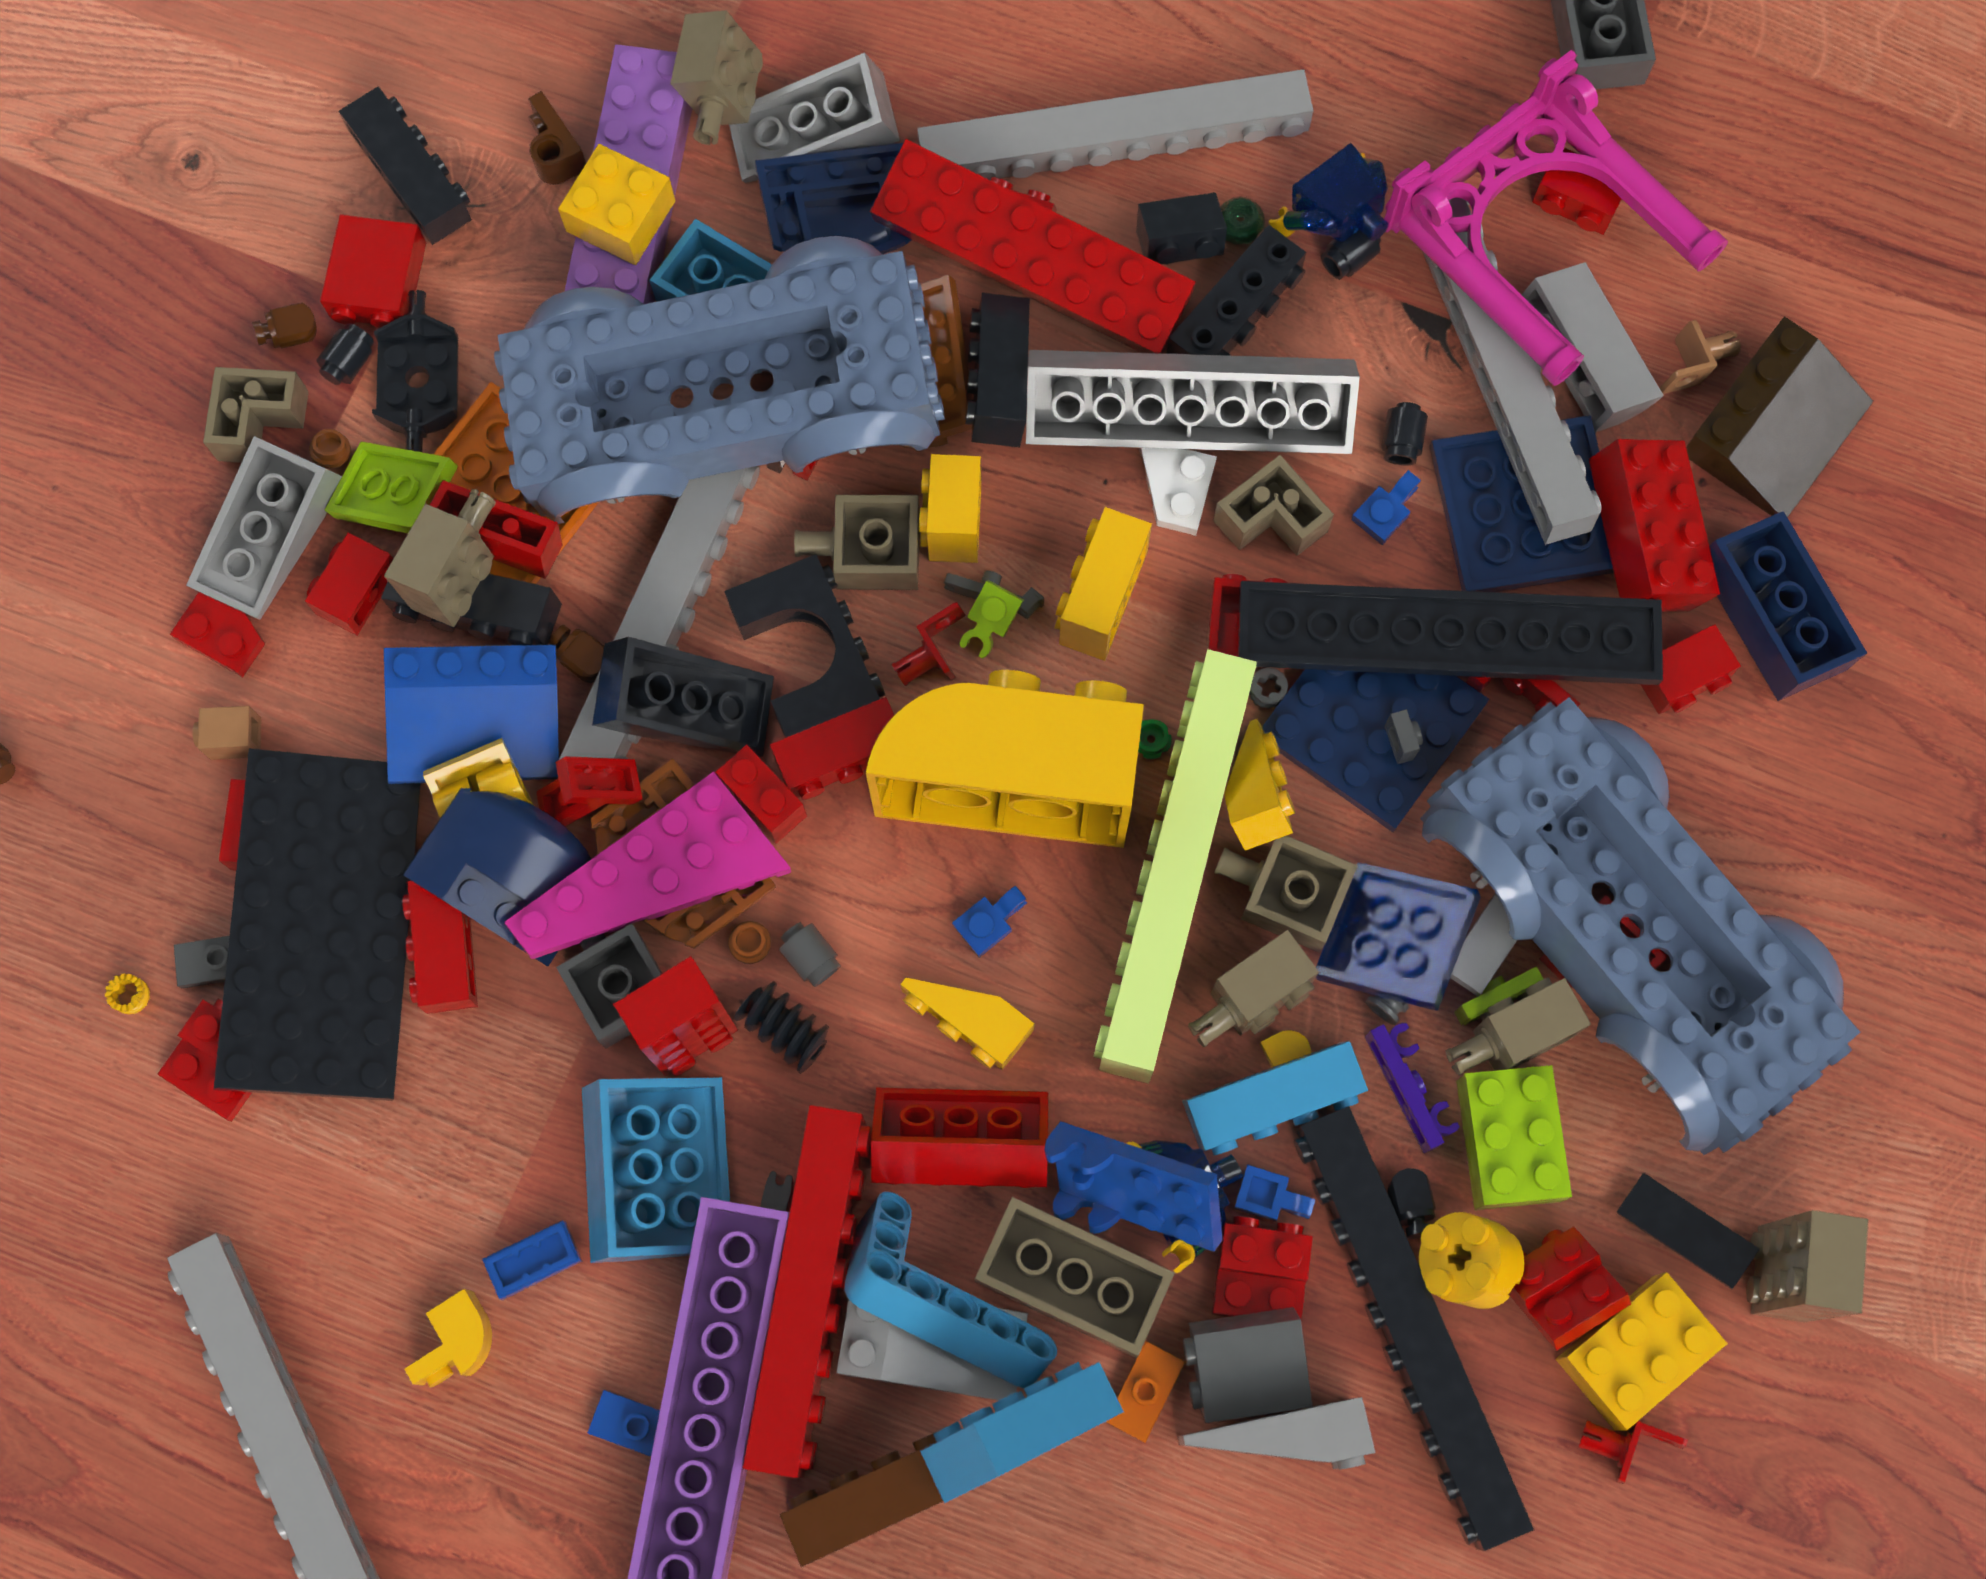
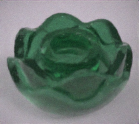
(1248, 229)

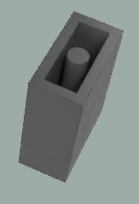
(1248, 1365)

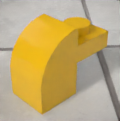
(465, 1340)

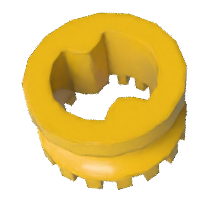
(117, 987)

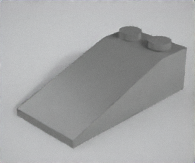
(818, 114)
(262, 527)
(892, 1355)
(1320, 1433)

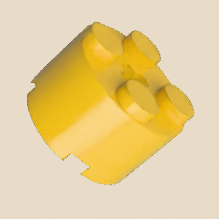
(1470, 1260)

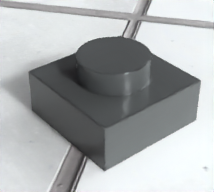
(1403, 736)

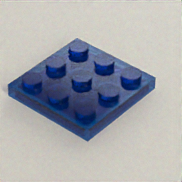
(1398, 935)

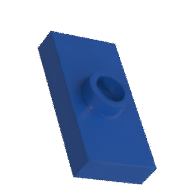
(532, 1260)
(625, 1422)

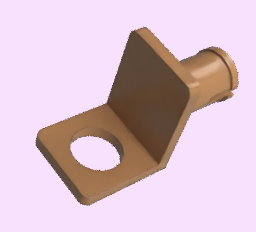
(1699, 356)

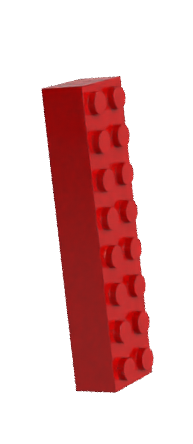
(1032, 249)
(807, 1292)

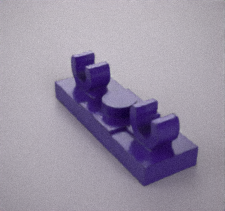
(1408, 1087)

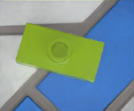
(1495, 992)

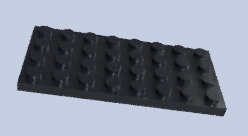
(317, 929)

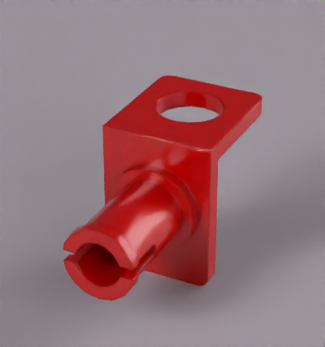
(928, 654)
(1622, 1447)

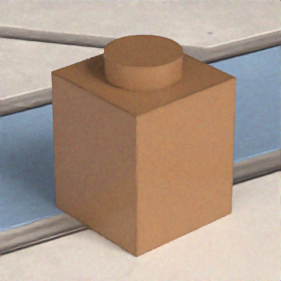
(227, 732)

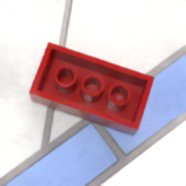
(1654, 523)
(676, 1018)

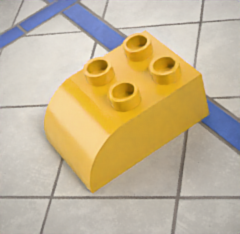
(1012, 759)

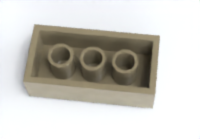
(1809, 1267)
(1074, 1277)

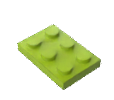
(388, 486)

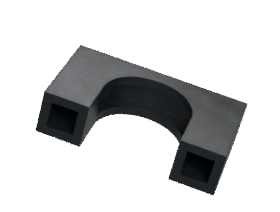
(805, 595)

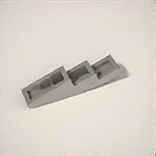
(1484, 948)

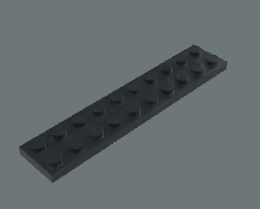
(1451, 632)

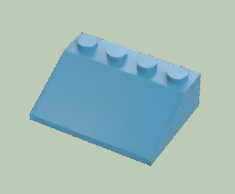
(649, 1162)

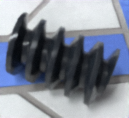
(783, 1026)

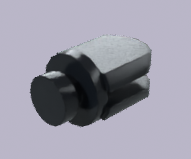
(1412, 1200)

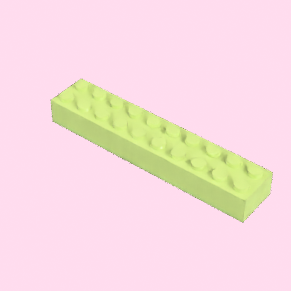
(1179, 861)

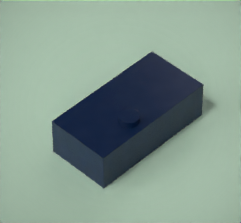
(1783, 607)

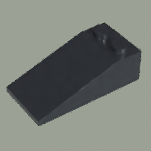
(681, 697)

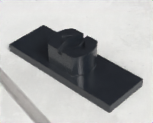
(1688, 1231)

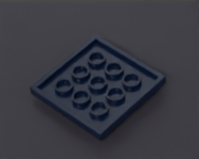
(1493, 525)
(1337, 733)

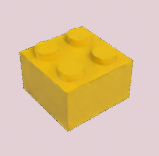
(617, 204)
(951, 508)

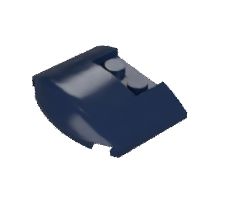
(827, 196)
(495, 858)

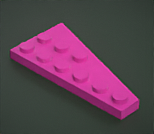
(665, 864)

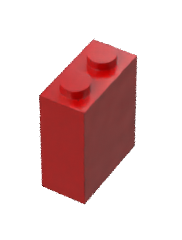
(372, 270)

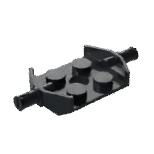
(410, 347)

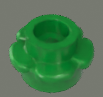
(1162, 739)

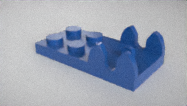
(1132, 1186)

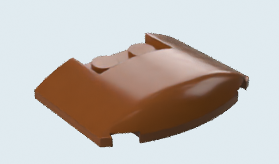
(697, 922)

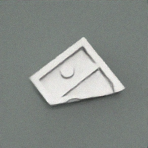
(1178, 486)

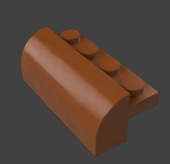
(949, 354)

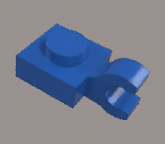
(1385, 511)
(986, 924)
(1266, 1193)

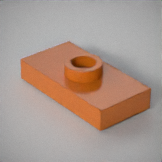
(1146, 1391)

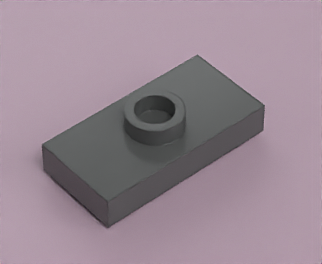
(201, 962)

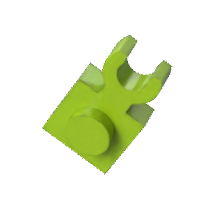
(994, 613)

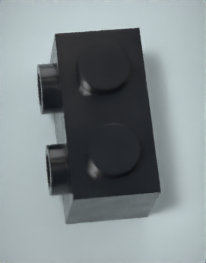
(1181, 228)

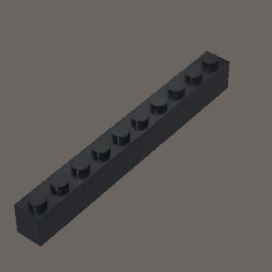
(1414, 1331)

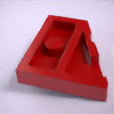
(219, 634)

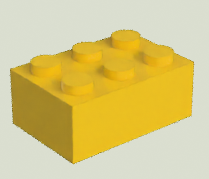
(1102, 582)
(1641, 1352)

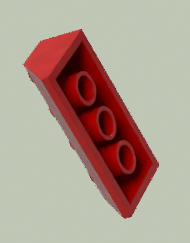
(959, 1137)

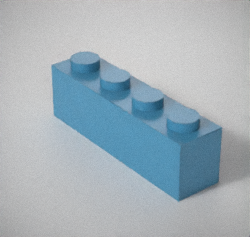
(1274, 1096)

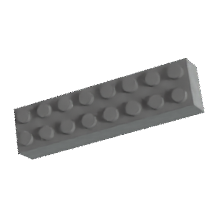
(1191, 401)

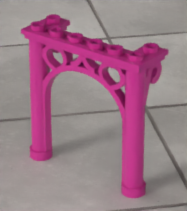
(1563, 112)

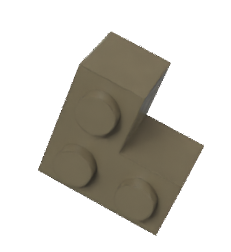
(245, 403)
(1276, 500)

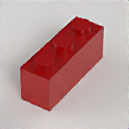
(509, 532)
(831, 749)
(440, 953)

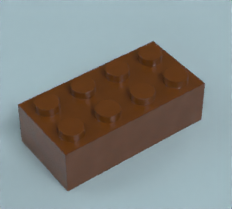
(860, 1504)

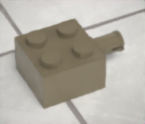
(716, 72)
(871, 542)
(443, 560)
(1292, 889)
(1257, 988)
(1524, 1029)

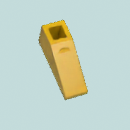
(1254, 791)
(978, 1018)

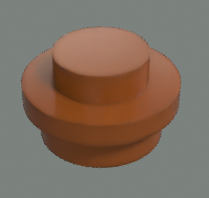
(329, 448)
(749, 942)

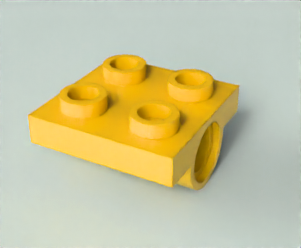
(481, 769)

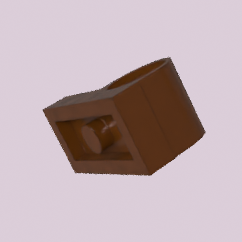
(553, 140)

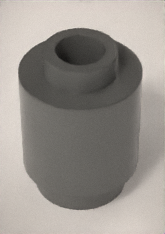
(809, 953)

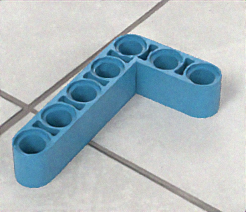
(934, 1309)

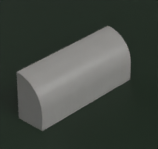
(1612, 378)

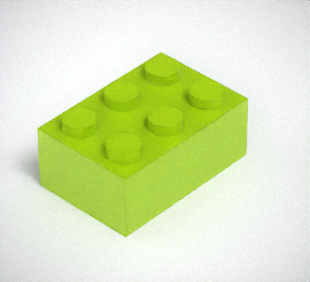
(1513, 1137)

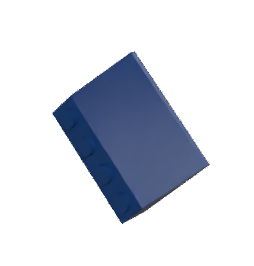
(466, 697)

